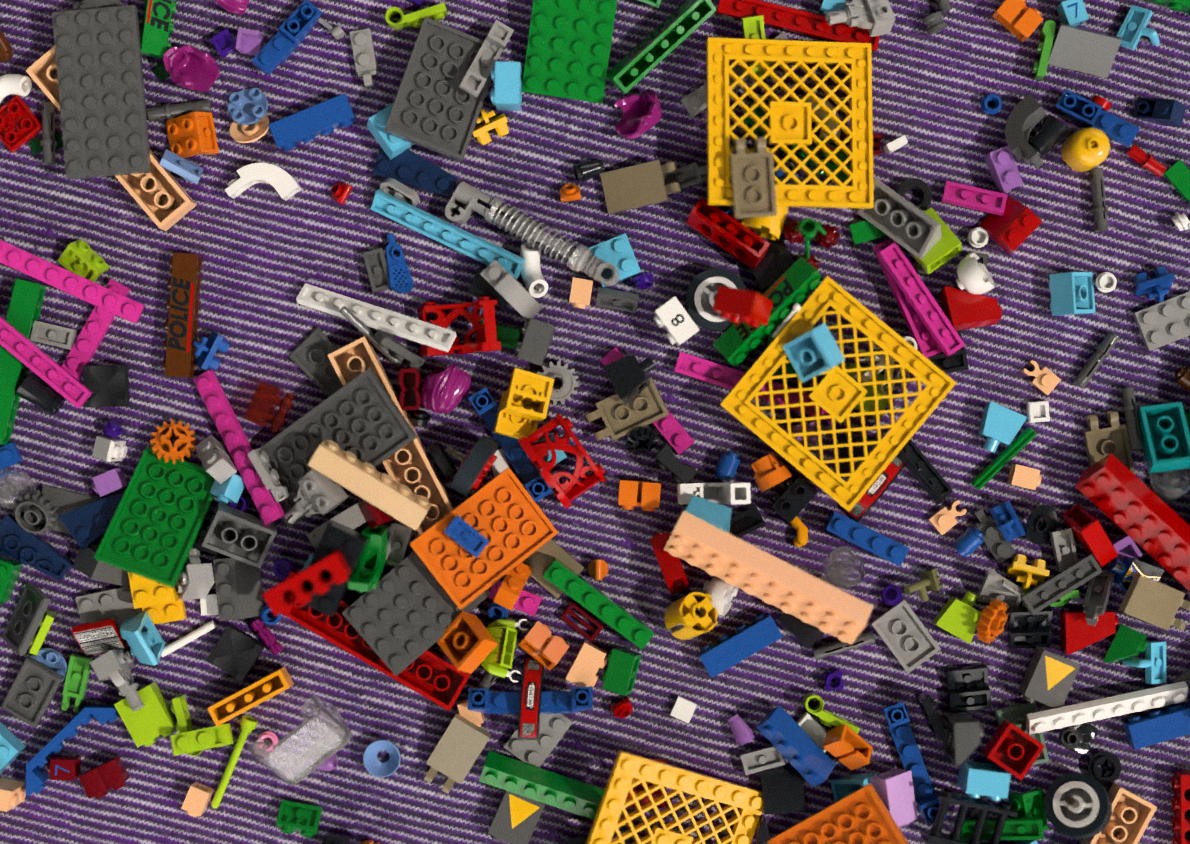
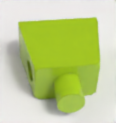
(959, 617)

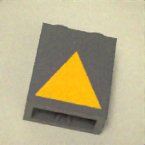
(1048, 679)
(515, 819)

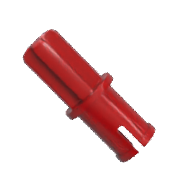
(1146, 160)

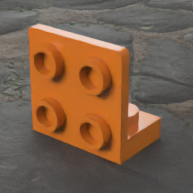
(192, 134)

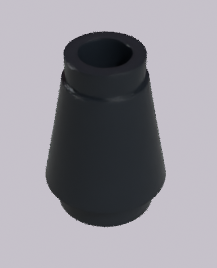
(586, 170)

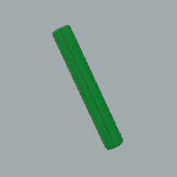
(1003, 458)

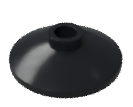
(1040, 523)

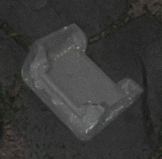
(307, 745)

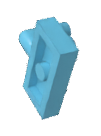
(1135, 26)
(1153, 663)

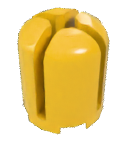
(693, 623)

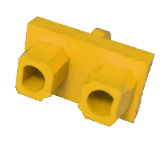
(498, 123)
(1028, 574)

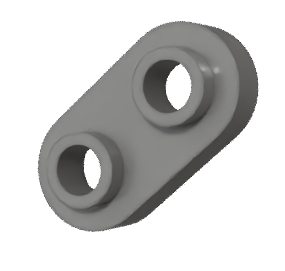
(400, 191)

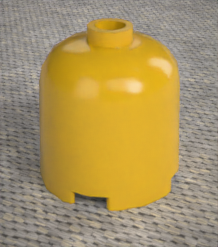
(1078, 151)
(768, 227)

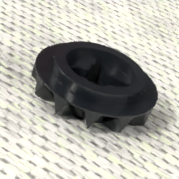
(643, 433)
(1107, 776)

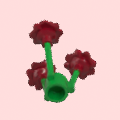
(808, 229)

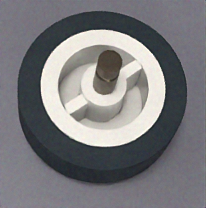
(702, 295)
(1078, 805)

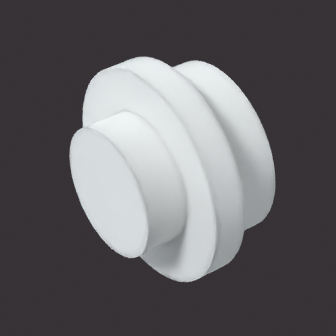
(1181, 221)
(978, 237)
(1106, 282)

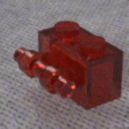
(264, 404)

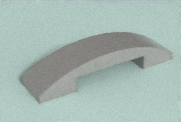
(485, 58)

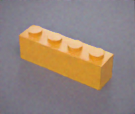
(250, 696)

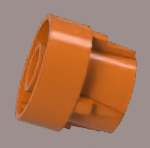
(769, 471)

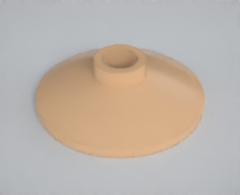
(251, 132)

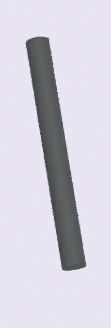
(368, 334)

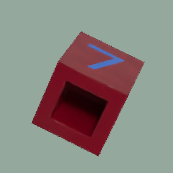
(64, 767)

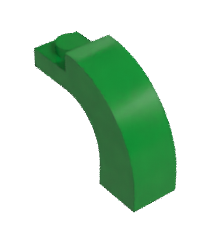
(372, 561)

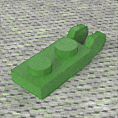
(1044, 49)
(76, 681)

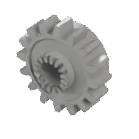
(567, 378)

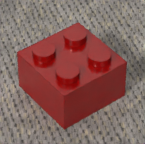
(742, 306)
(1013, 749)

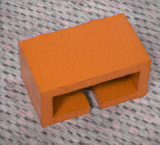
(1018, 18)
(639, 493)
(512, 586)
(543, 645)
(849, 746)

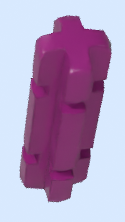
(266, 636)

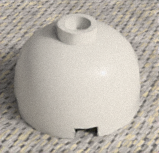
(974, 275)
(721, 594)

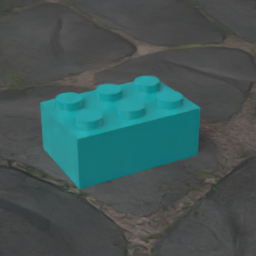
(1165, 437)

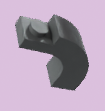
(1018, 128)

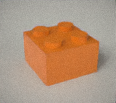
(467, 642)

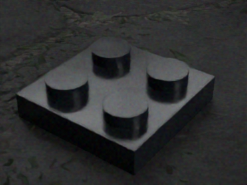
(933, 720)

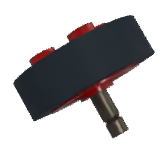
(473, 464)

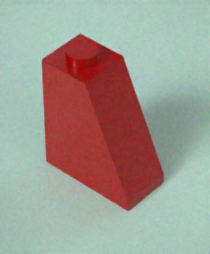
(969, 310)
(1090, 534)
(670, 565)
(1077, 634)

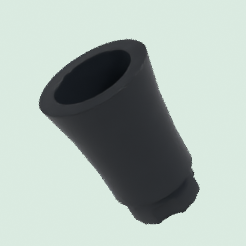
(1048, 135)
(40, 394)

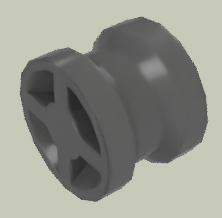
(934, 23)

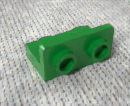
(1029, 805)
(299, 818)

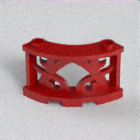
(485, 339)
(566, 490)

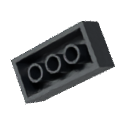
(352, 546)

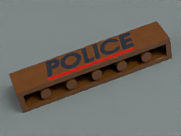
(183, 315)

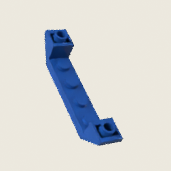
(526, 469)
(551, 703)
(911, 759)
(34, 775)

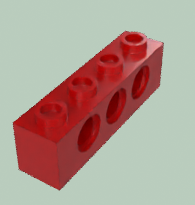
(728, 233)
(277, 597)
(1180, 805)

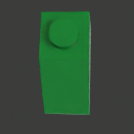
(1125, 645)

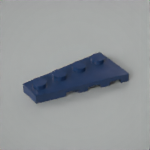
(415, 172)
(92, 520)
(32, 549)

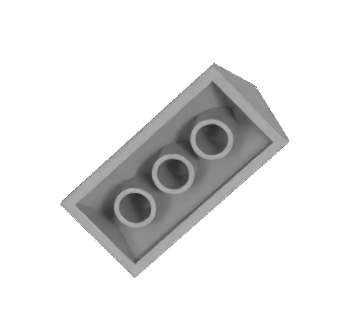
(902, 220)

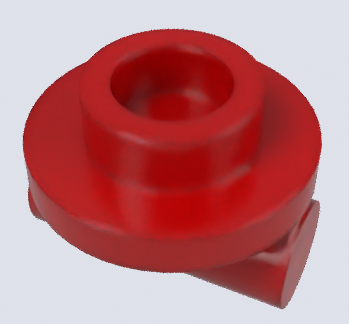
(340, 192)
(622, 708)

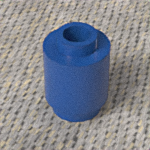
(727, 466)
(969, 541)

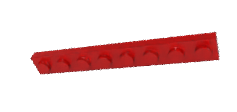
(796, 21)

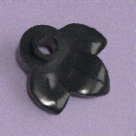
(1081, 737)

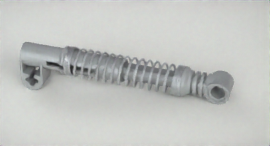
(580, 258)

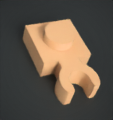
(1043, 379)
(945, 519)

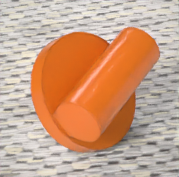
(570, 192)
(598, 569)

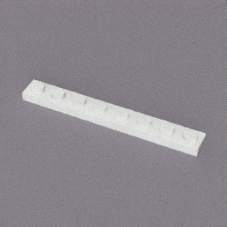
(378, 317)
(1106, 707)

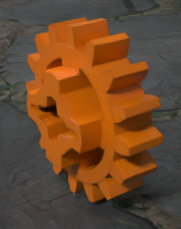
(183, 442)
(992, 621)

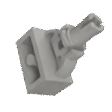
(866, 14)
(316, 494)
(195, 579)
(116, 666)

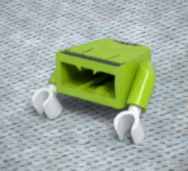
(502, 655)

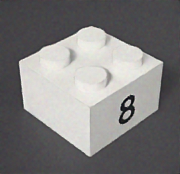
(675, 321)

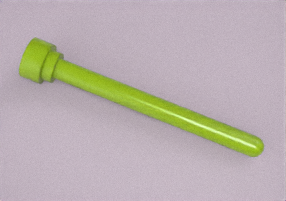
(247, 725)

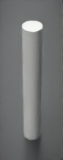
(188, 638)

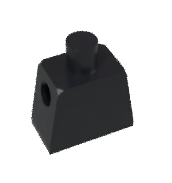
(629, 376)

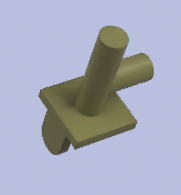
(928, 582)

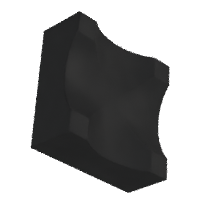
(108, 385)
(667, 459)
(236, 652)

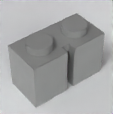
(215, 459)

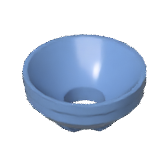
(377, 767)

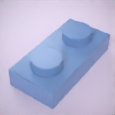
(181, 166)

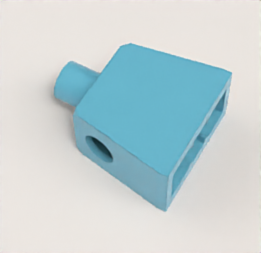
(999, 425)

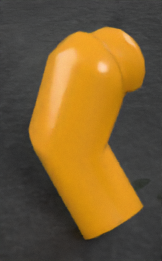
(802, 532)

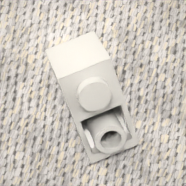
(109, 449)

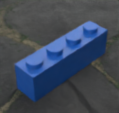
(312, 122)
(866, 538)
(739, 645)
(1158, 726)
(796, 746)

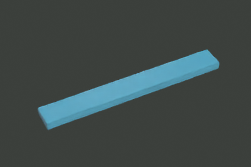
(445, 233)

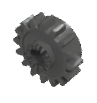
(36, 513)

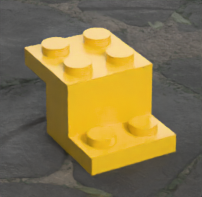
(523, 404)
(159, 601)

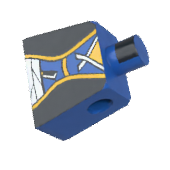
(1126, 570)

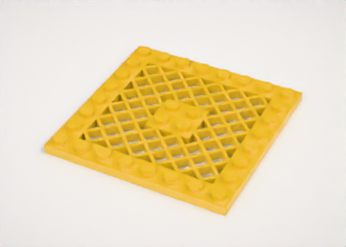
(792, 121)
(839, 395)
(679, 780)

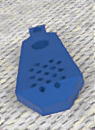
(401, 279)

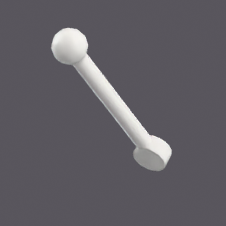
(796, 307)

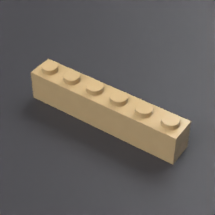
(370, 484)

